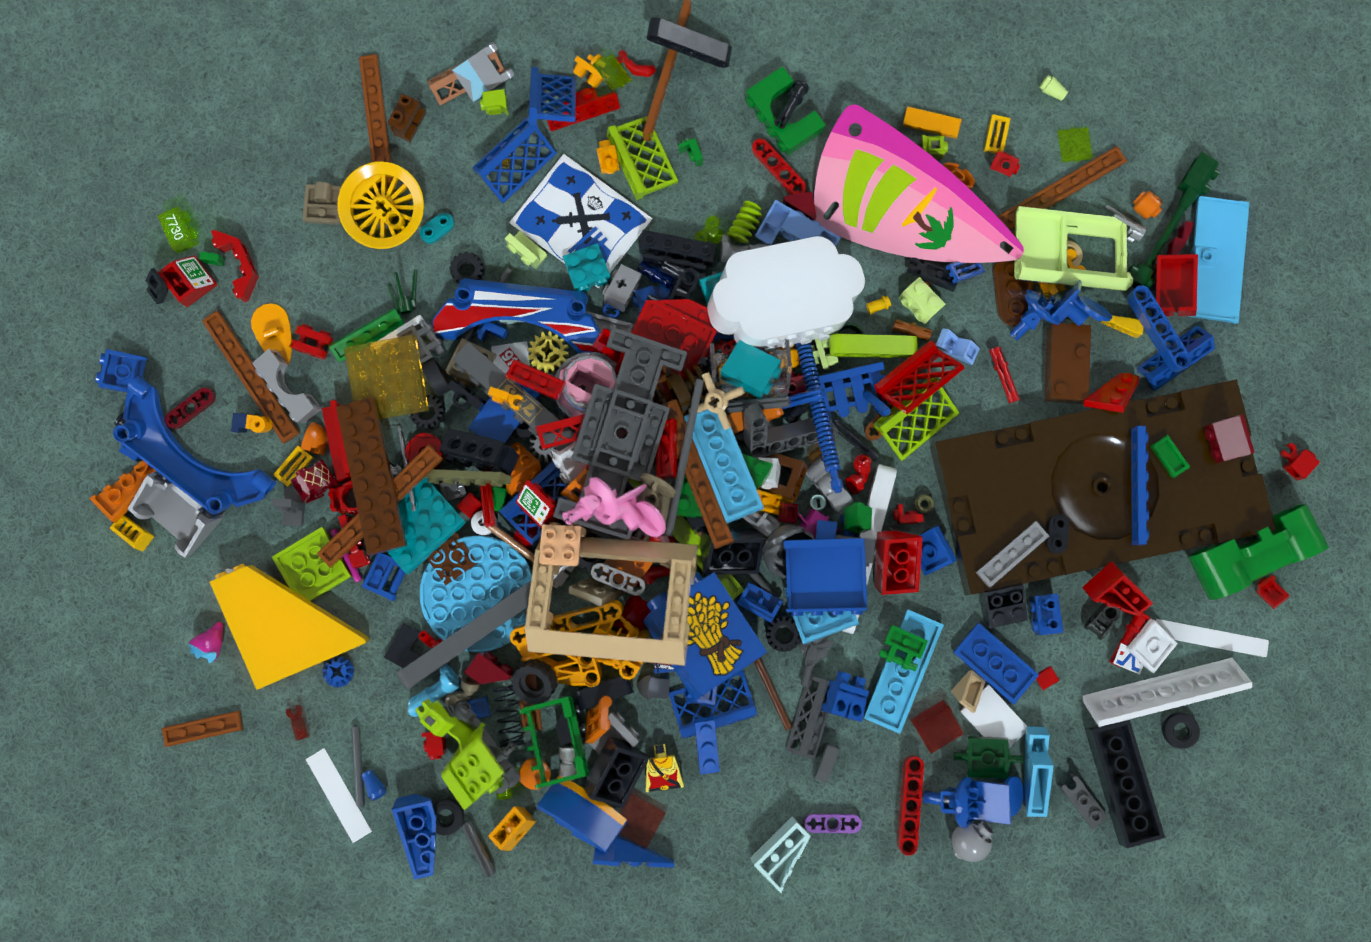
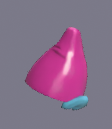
(208, 643)

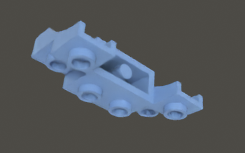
(791, 225)

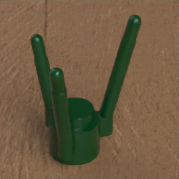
(404, 304)

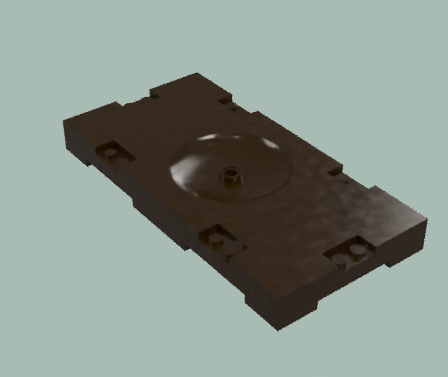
(1052, 466)

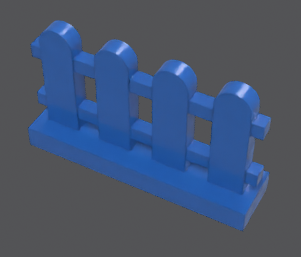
(856, 383)

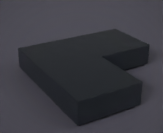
(401, 648)

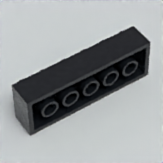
(1125, 784)

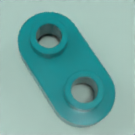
(438, 229)

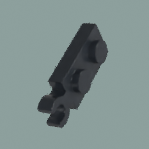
(932, 273)

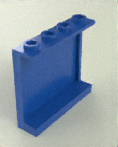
(826, 576)

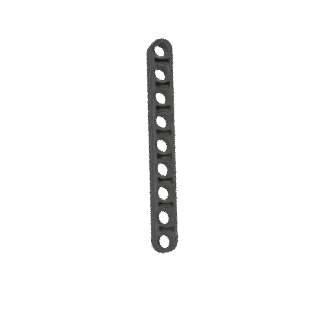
(465, 637)

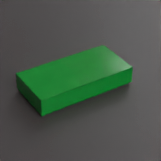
(1169, 456)

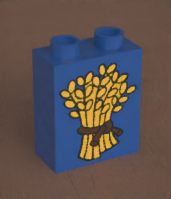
(717, 638)

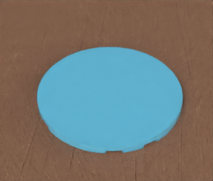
(495, 576)

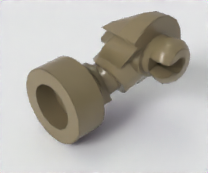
(468, 685)

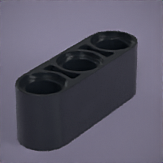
(612, 688)

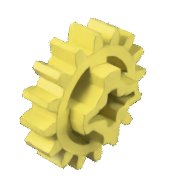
(555, 353)

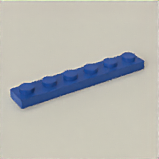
(1139, 477)

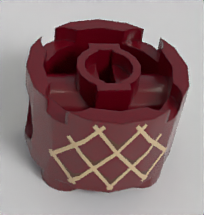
(313, 482)

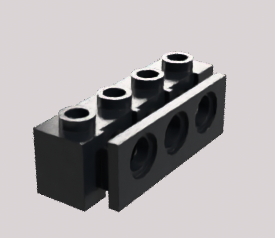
(676, 247)
(478, 452)

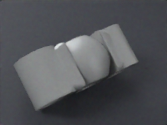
(821, 479)

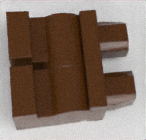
(405, 113)

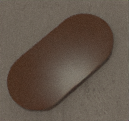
(1009, 293)

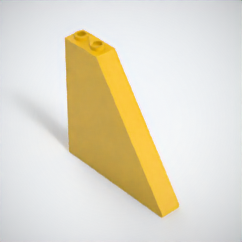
(277, 626)

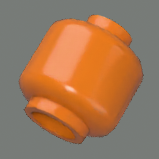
(1147, 205)

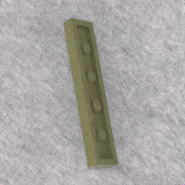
(466, 477)

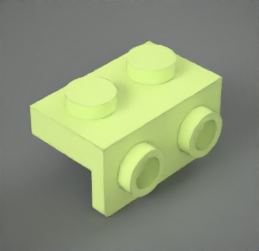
(527, 249)
(921, 300)

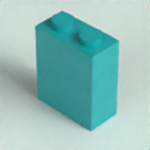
(751, 369)

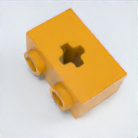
(512, 828)

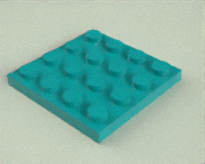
(426, 527)

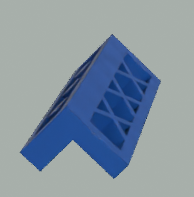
(1196, 348)

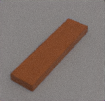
(202, 728)

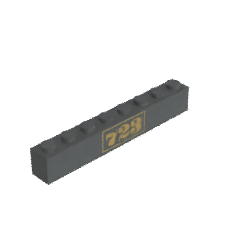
(488, 374)

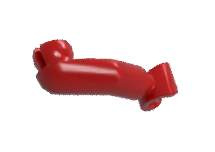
(635, 69)

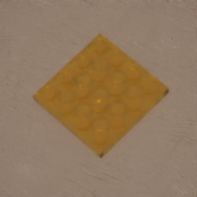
(390, 374)

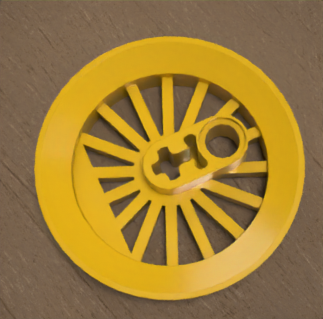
(360, 184)

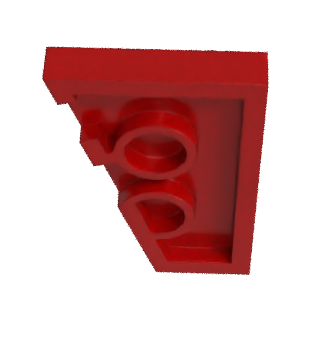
(1114, 394)

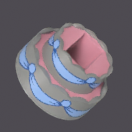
(583, 370)

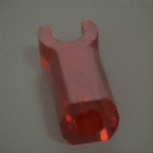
(298, 724)

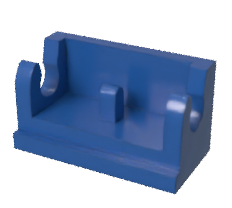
(760, 602)

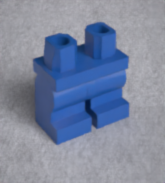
(846, 699)

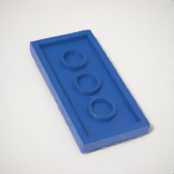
(995, 663)

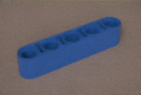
(1168, 333)

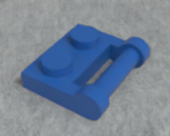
(379, 575)

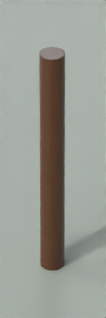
(773, 694)

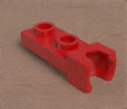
(358, 556)

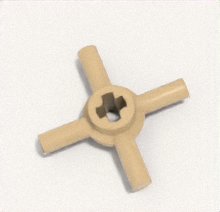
(723, 397)

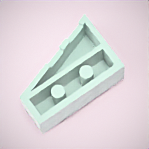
(781, 852)

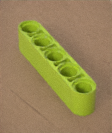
(872, 345)

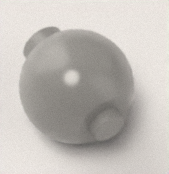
(973, 841)

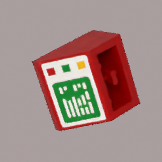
(187, 279)
(537, 504)

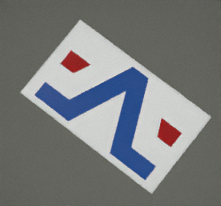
(1127, 660)

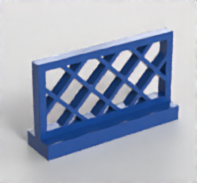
(538, 96)
(504, 149)
(544, 480)
(721, 719)

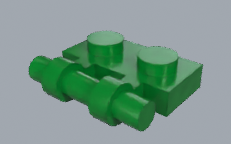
(906, 642)

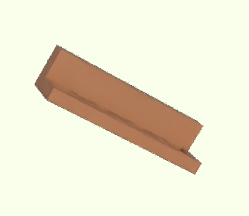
(448, 77)

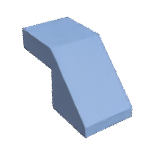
(957, 347)

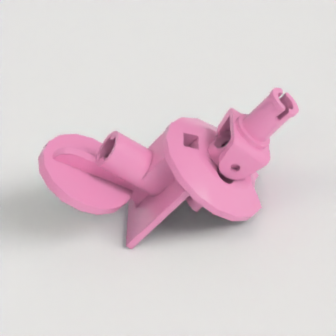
(602, 504)

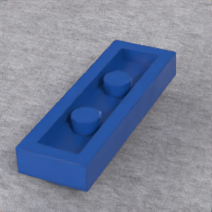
(706, 745)

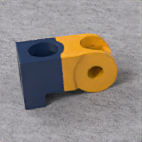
(256, 423)

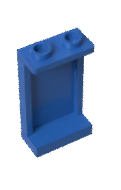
(495, 421)

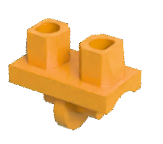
(582, 67)
(607, 157)

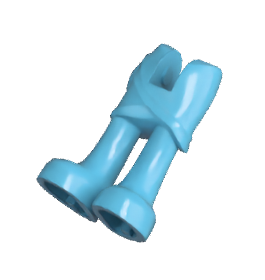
(447, 684)

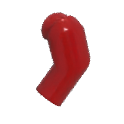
(427, 639)

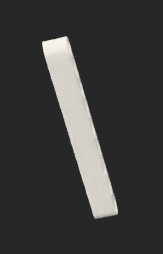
(878, 501)

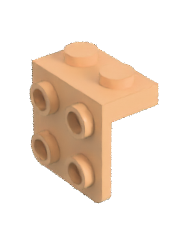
(561, 544)

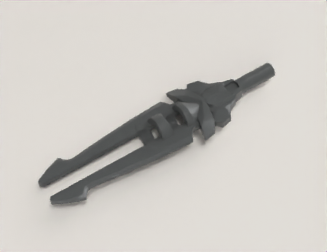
(812, 654)

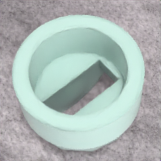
(813, 502)

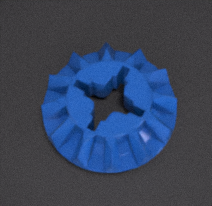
(347, 671)

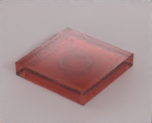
(641, 820)

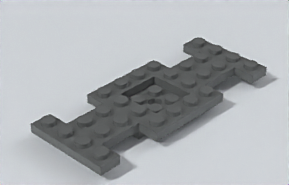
(628, 408)

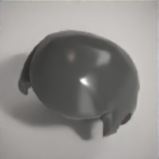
(774, 551)

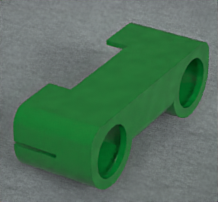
(1233, 568)

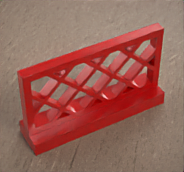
(909, 370)

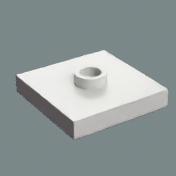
(1152, 645)

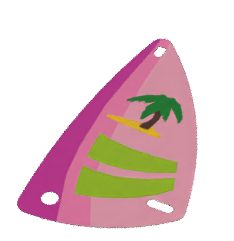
(902, 198)

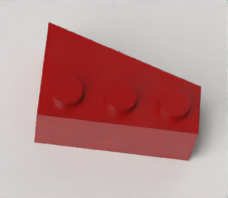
(1117, 590)

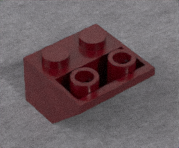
(487, 669)

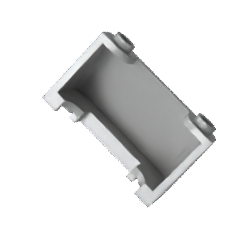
(175, 512)

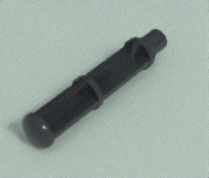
(852, 438)

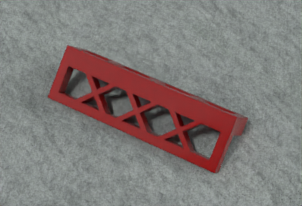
(561, 424)
(336, 442)

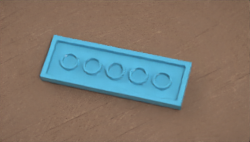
(725, 467)
(898, 686)

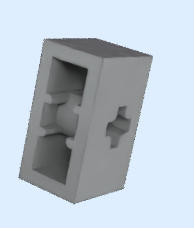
(617, 297)

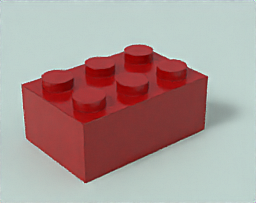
(1177, 284)

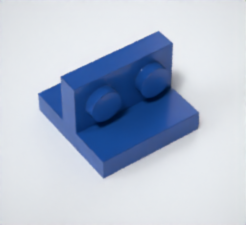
(935, 551)

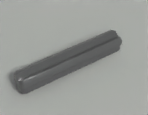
(478, 849)

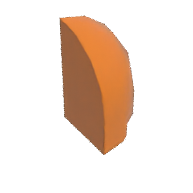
(315, 439)

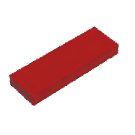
(535, 379)
(667, 451)

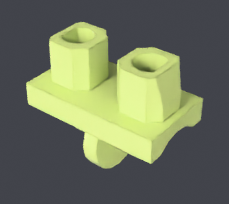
(826, 359)

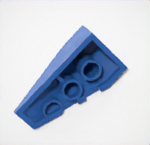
(417, 829)
(632, 853)

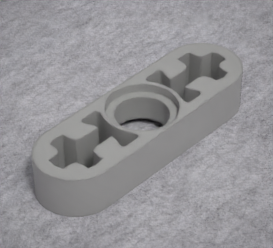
(606, 568)

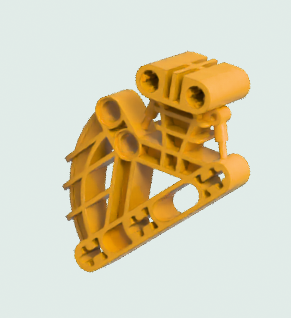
(579, 675)

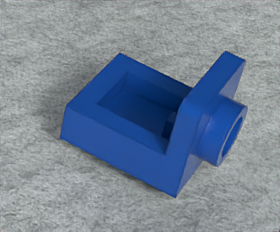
(495, 329)

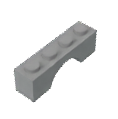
(272, 368)

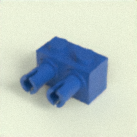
(1045, 614)

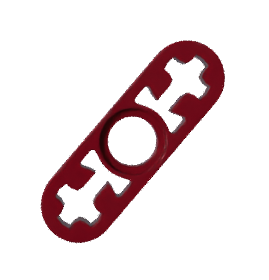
(198, 409)

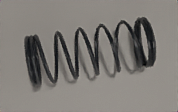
(503, 743)

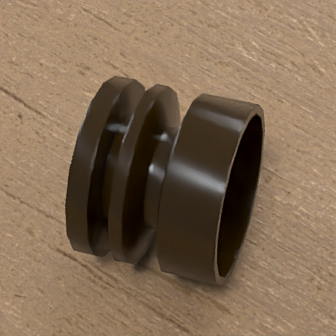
(683, 389)

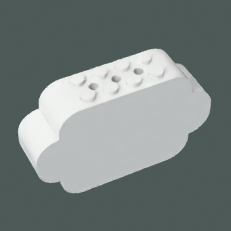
(786, 292)

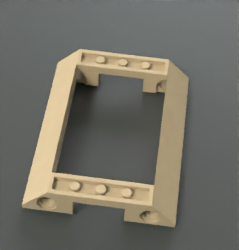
(676, 629)

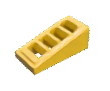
(1126, 325)
(140, 540)

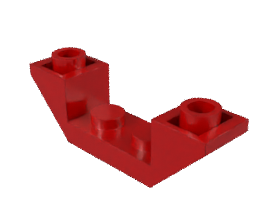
(245, 285)

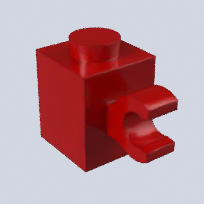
(1300, 462)

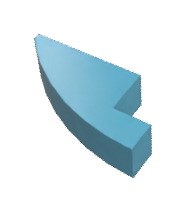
(1037, 771)

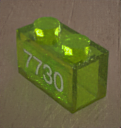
(178, 229)

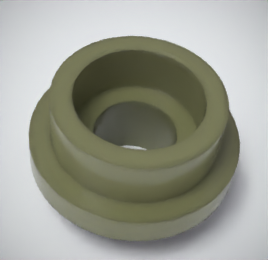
(930, 503)

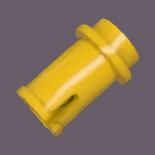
(879, 304)

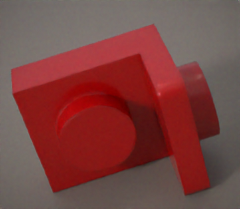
(910, 518)

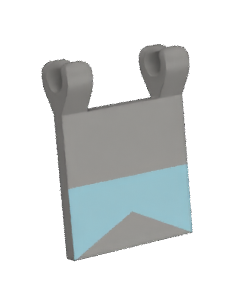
(479, 74)

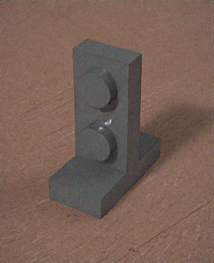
(291, 506)

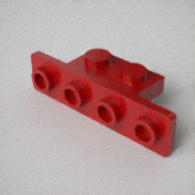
(588, 106)

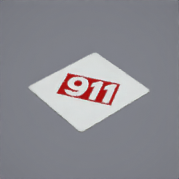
(508, 352)

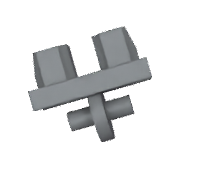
(762, 522)

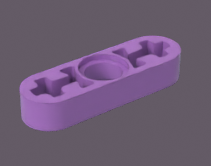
(847, 818)

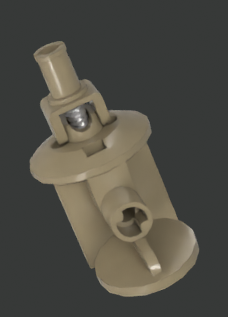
(659, 495)

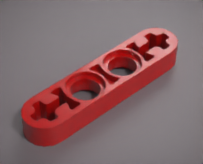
(777, 169)

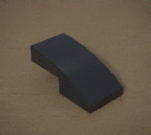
(156, 286)

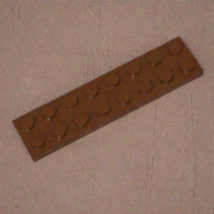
(371, 476)

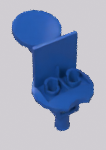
(1071, 304)
(980, 800)

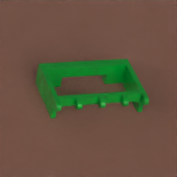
(570, 714)

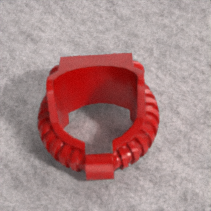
(338, 499)

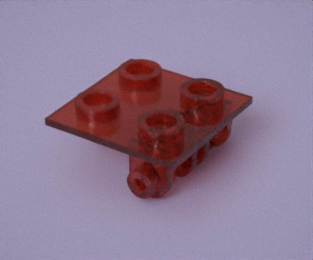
(937, 726)

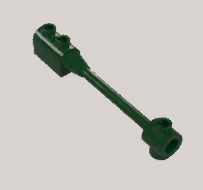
(1192, 185)

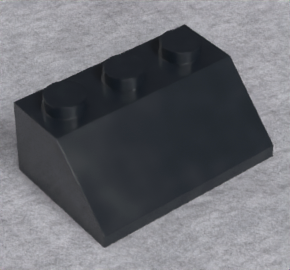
(738, 557)
(615, 772)

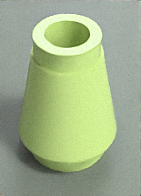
(1052, 87)

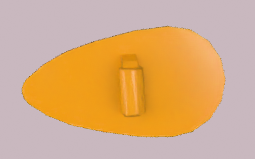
(273, 329)

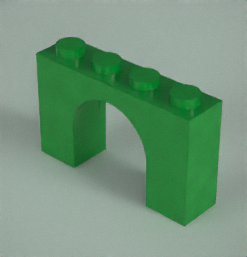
(793, 135)

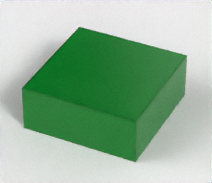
(211, 258)

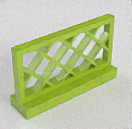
(627, 164)
(886, 423)

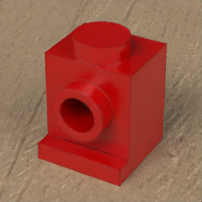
(1000, 158)
(434, 745)

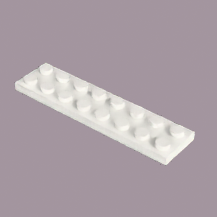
(1166, 692)

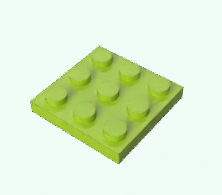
(306, 570)

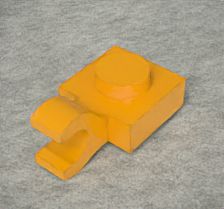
(499, 396)

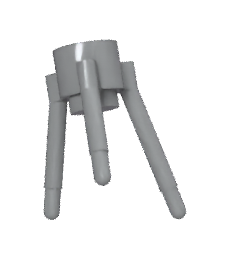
(1134, 230)

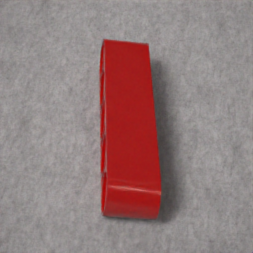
(913, 814)

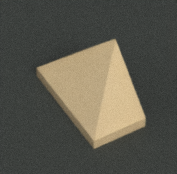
(969, 690)

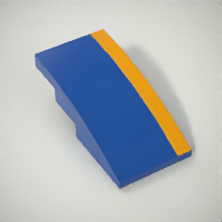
(586, 818)

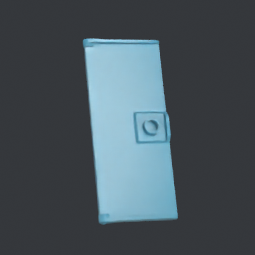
(1221, 253)

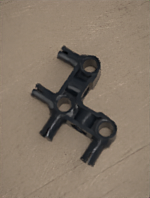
(681, 289)

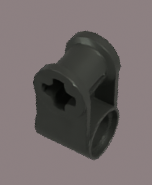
(1102, 621)

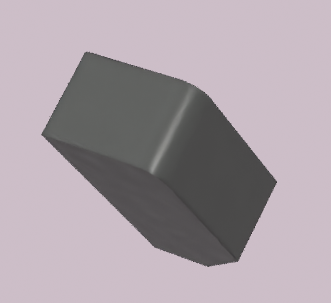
(826, 762)

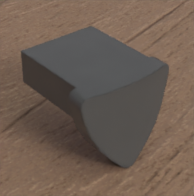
(453, 492)
(654, 687)

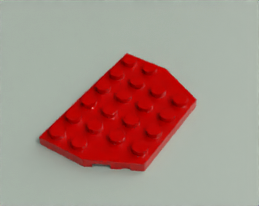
(678, 325)

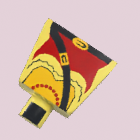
(662, 771)

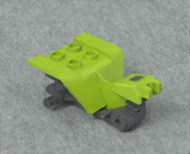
(478, 761)

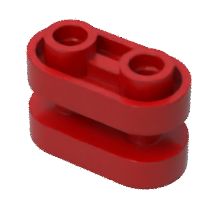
(306, 332)

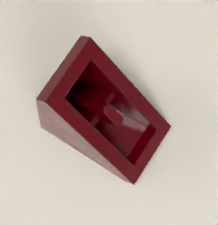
(802, 202)

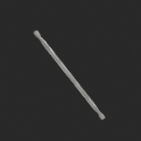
(405, 464)

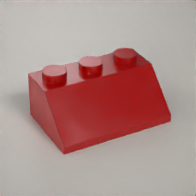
(897, 562)

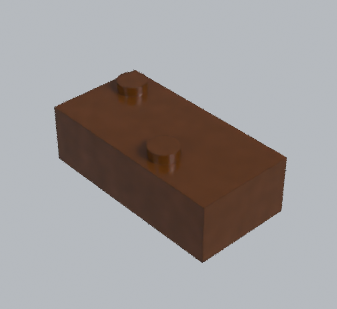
(1067, 363)

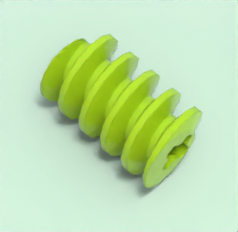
(744, 222)

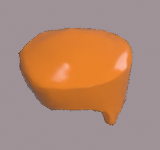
(531, 778)

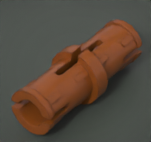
(912, 329)

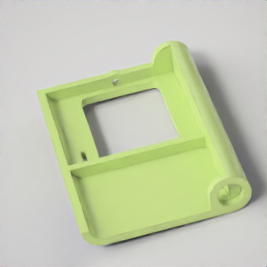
(1045, 248)

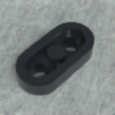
(1057, 533)

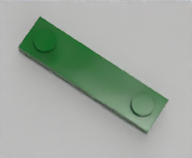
(367, 333)

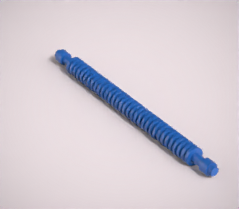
(820, 416)

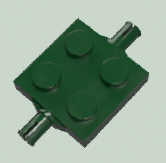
(988, 757)

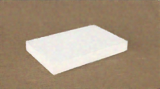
(995, 717)

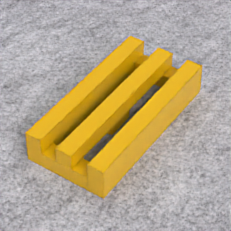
(1000, 119)
(291, 457)

